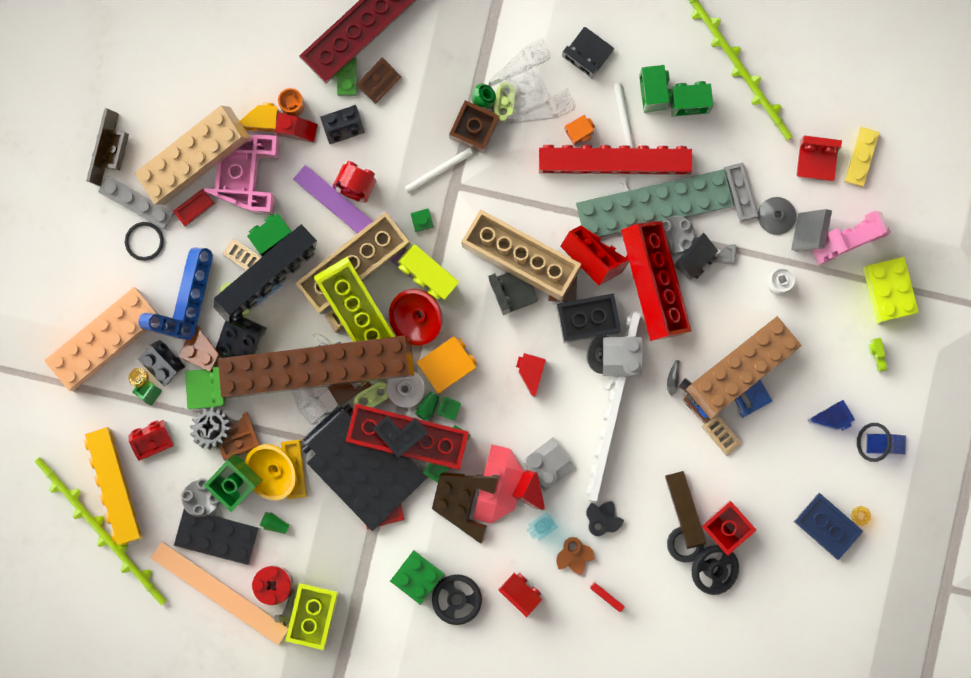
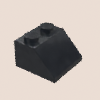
(696, 257)

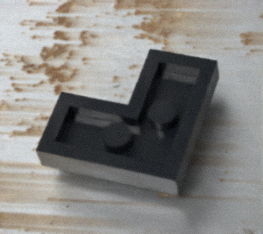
(399, 440)

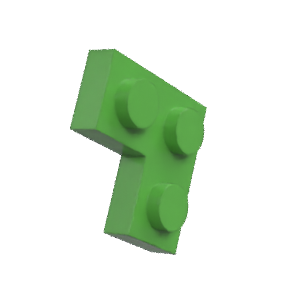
(347, 79)

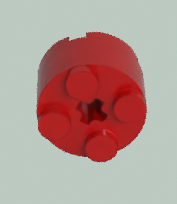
(355, 182)
(261, 585)

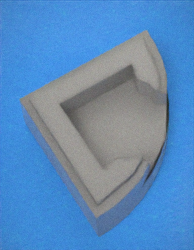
(727, 255)

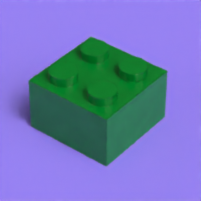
(654, 88)
(691, 99)
(268, 234)
(232, 482)
(417, 577)

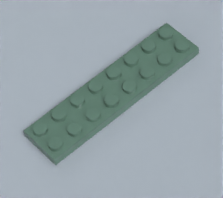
(655, 203)

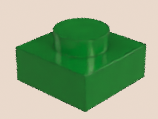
(422, 220)
(448, 408)

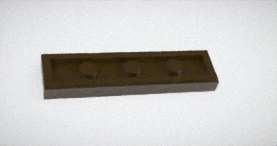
(685, 510)

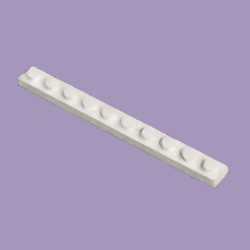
(610, 416)

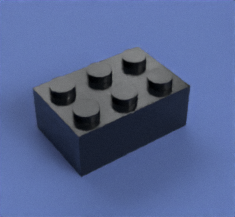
(588, 318)

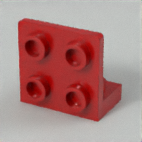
(818, 158)

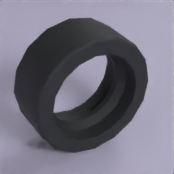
(670, 546)

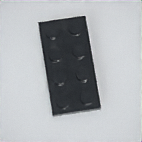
(217, 537)

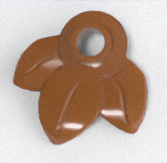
(576, 558)

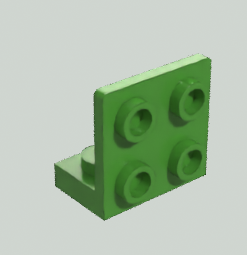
(203, 389)

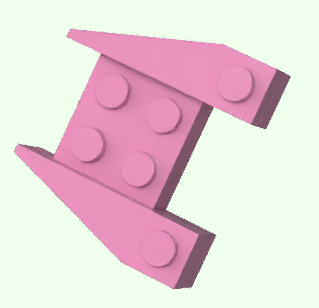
(238, 175)
(839, 242)

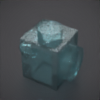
(541, 526)

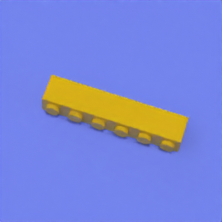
(113, 486)

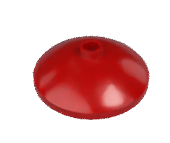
(406, 320)

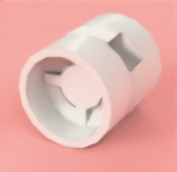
(780, 280)

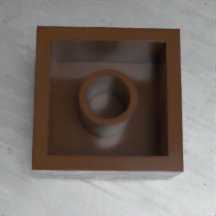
(474, 127)

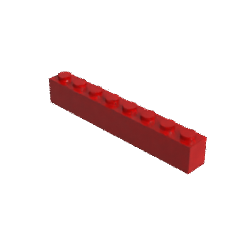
(615, 160)

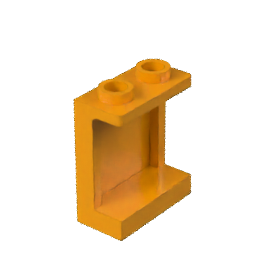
(447, 364)

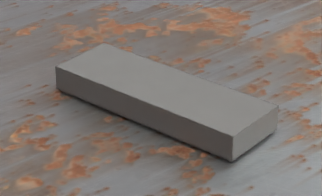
(741, 192)

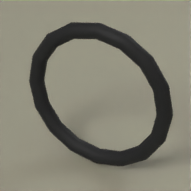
(160, 244)
(859, 442)

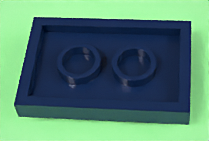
(828, 526)

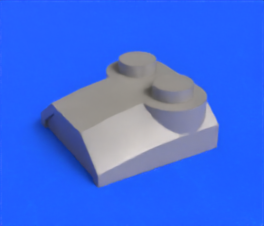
(622, 356)
(549, 463)

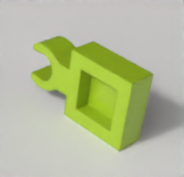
(877, 350)

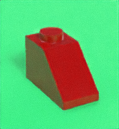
(295, 128)
(530, 371)

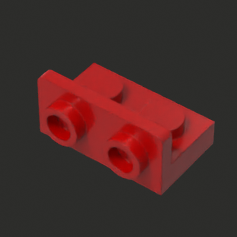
(150, 440)

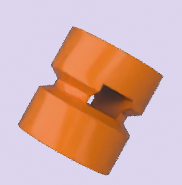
(291, 102)

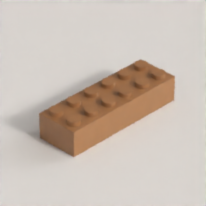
(743, 367)

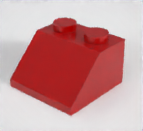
(728, 527)
(520, 594)

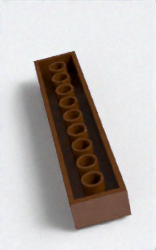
(316, 367)

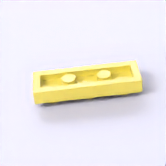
(861, 156)

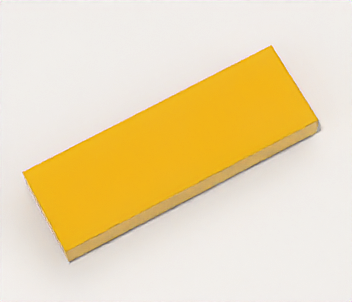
(293, 448)

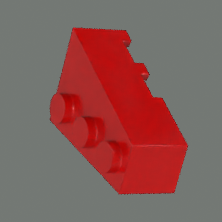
(596, 258)

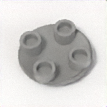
(679, 233)
(198, 499)

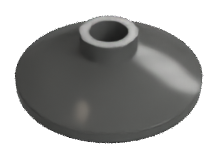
(767, 215)
(593, 359)

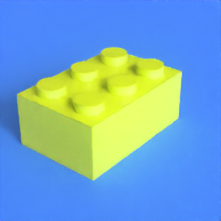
(427, 272)
(890, 290)
(312, 616)

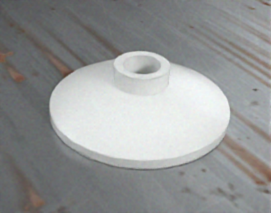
(414, 394)

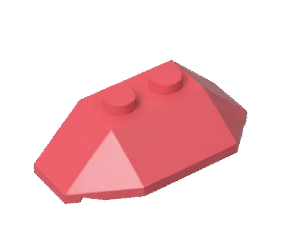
(494, 506)

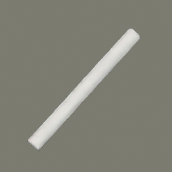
(623, 115)
(439, 170)

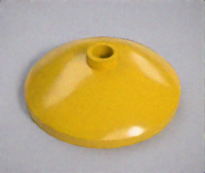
(275, 483)

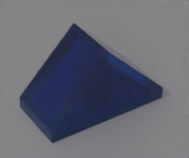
(878, 443)

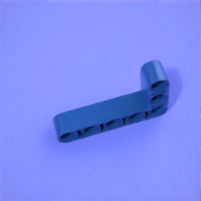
(185, 300)

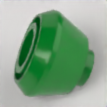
(483, 96)

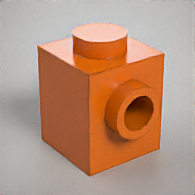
(580, 130)

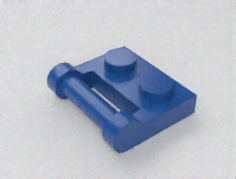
(757, 396)

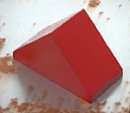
(529, 490)

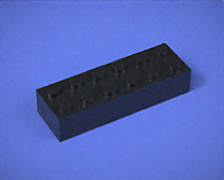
(265, 274)

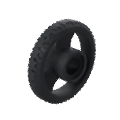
(708, 567)
(474, 599)

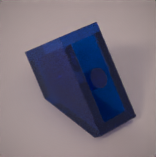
(834, 417)

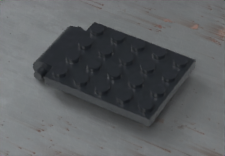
(362, 477)

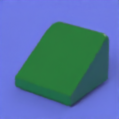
(148, 393)

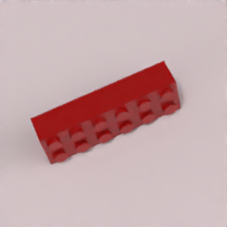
(656, 280)
(439, 446)

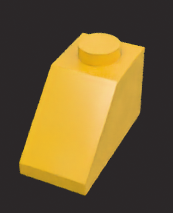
(261, 118)

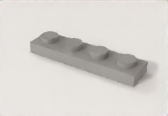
(136, 202)

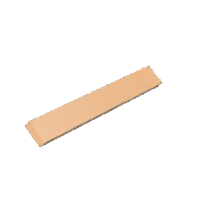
(219, 593)

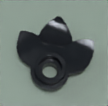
(604, 516)

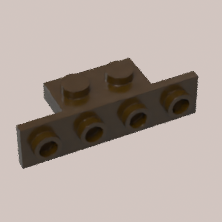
(108, 148)

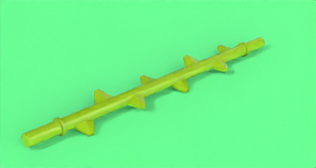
(739, 69)
(96, 523)

